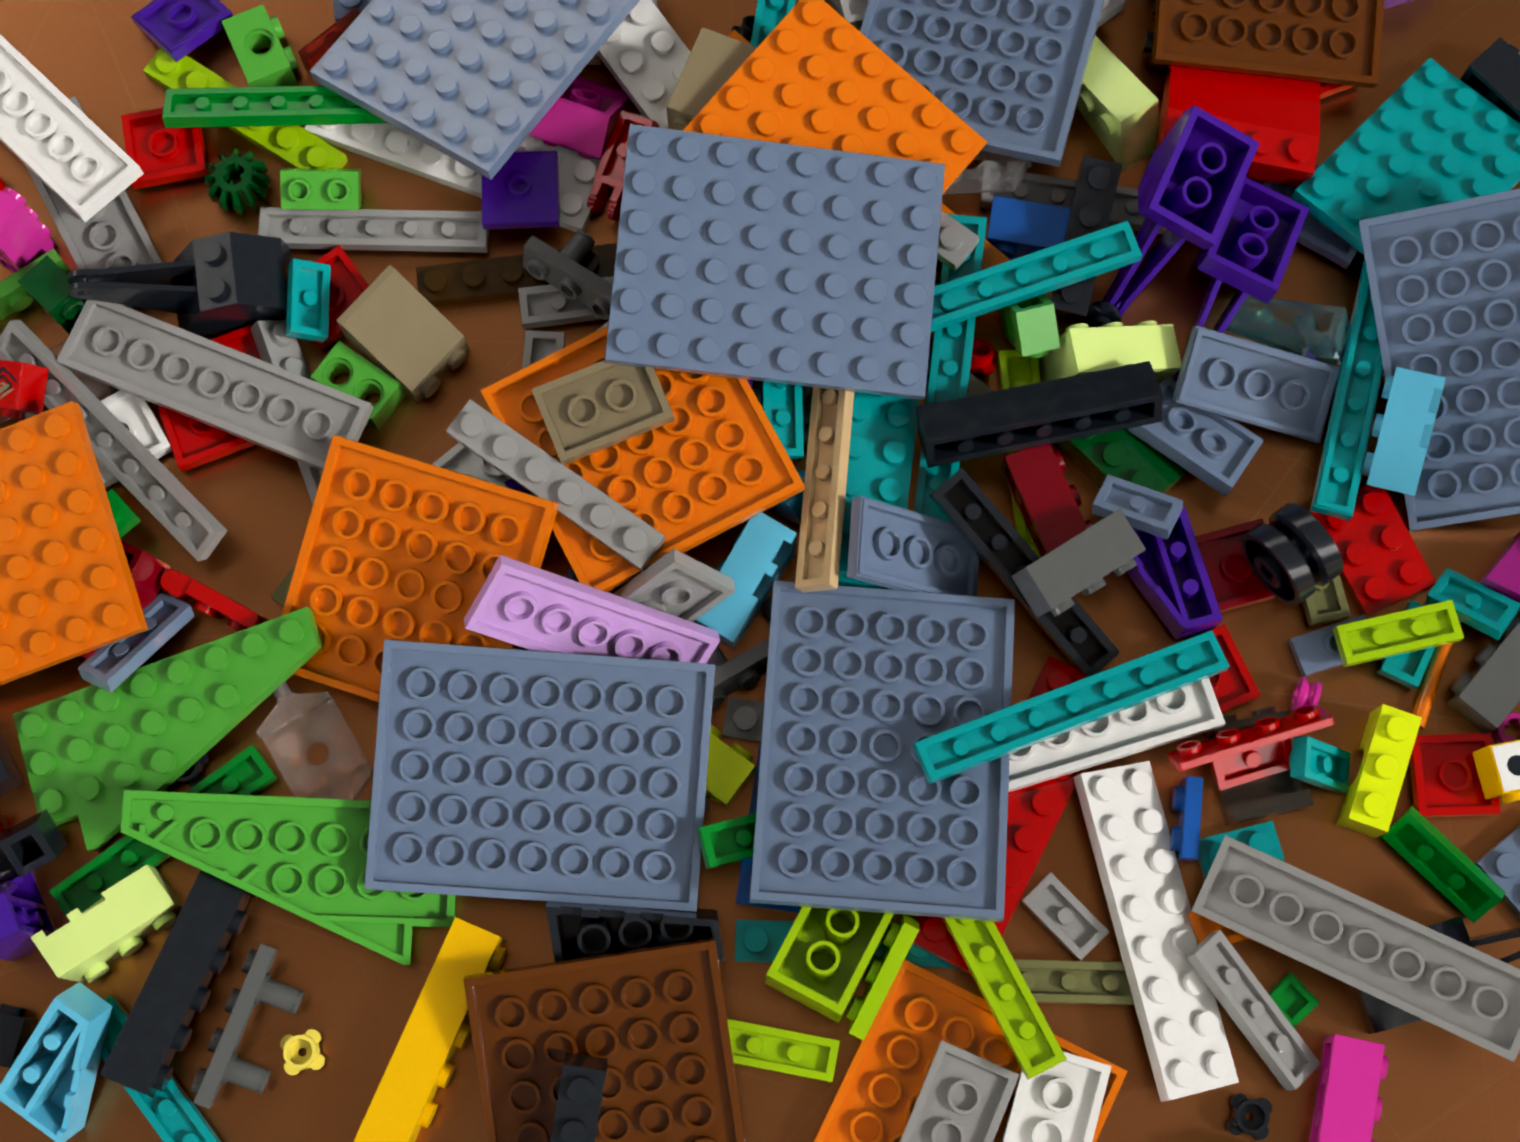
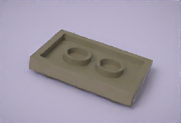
(601, 408)

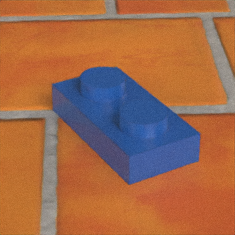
(1188, 803)

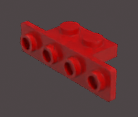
(1252, 752)

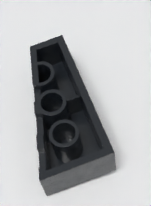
(602, 929)

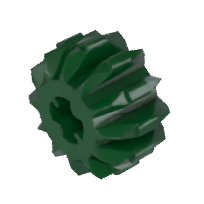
(230, 170)

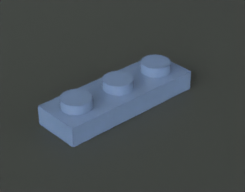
(118, 660)

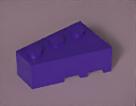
(1176, 581)
(21, 916)

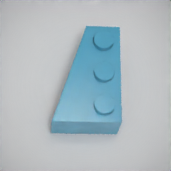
(1403, 430)
(755, 562)
(59, 1064)

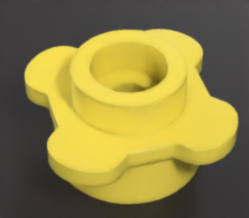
(292, 1044)

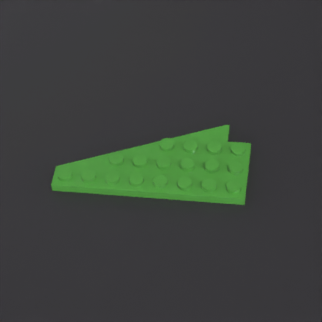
(155, 723)
(292, 854)

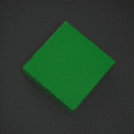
(1293, 998)

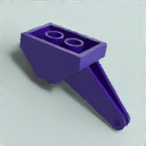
(1188, 192)
(1250, 250)

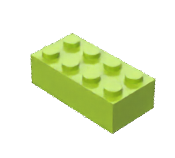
(827, 957)

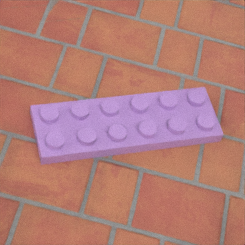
(565, 616)

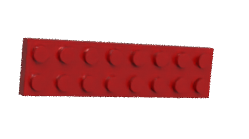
(1030, 823)

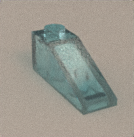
(1294, 327)

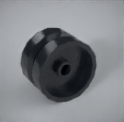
(1292, 554)

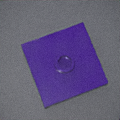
(181, 24)
(523, 192)

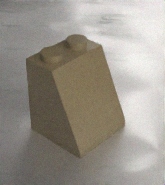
(705, 72)
(403, 334)

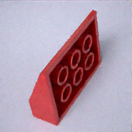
(1271, 110)

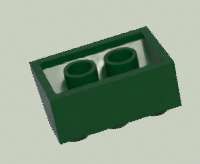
(1123, 457)

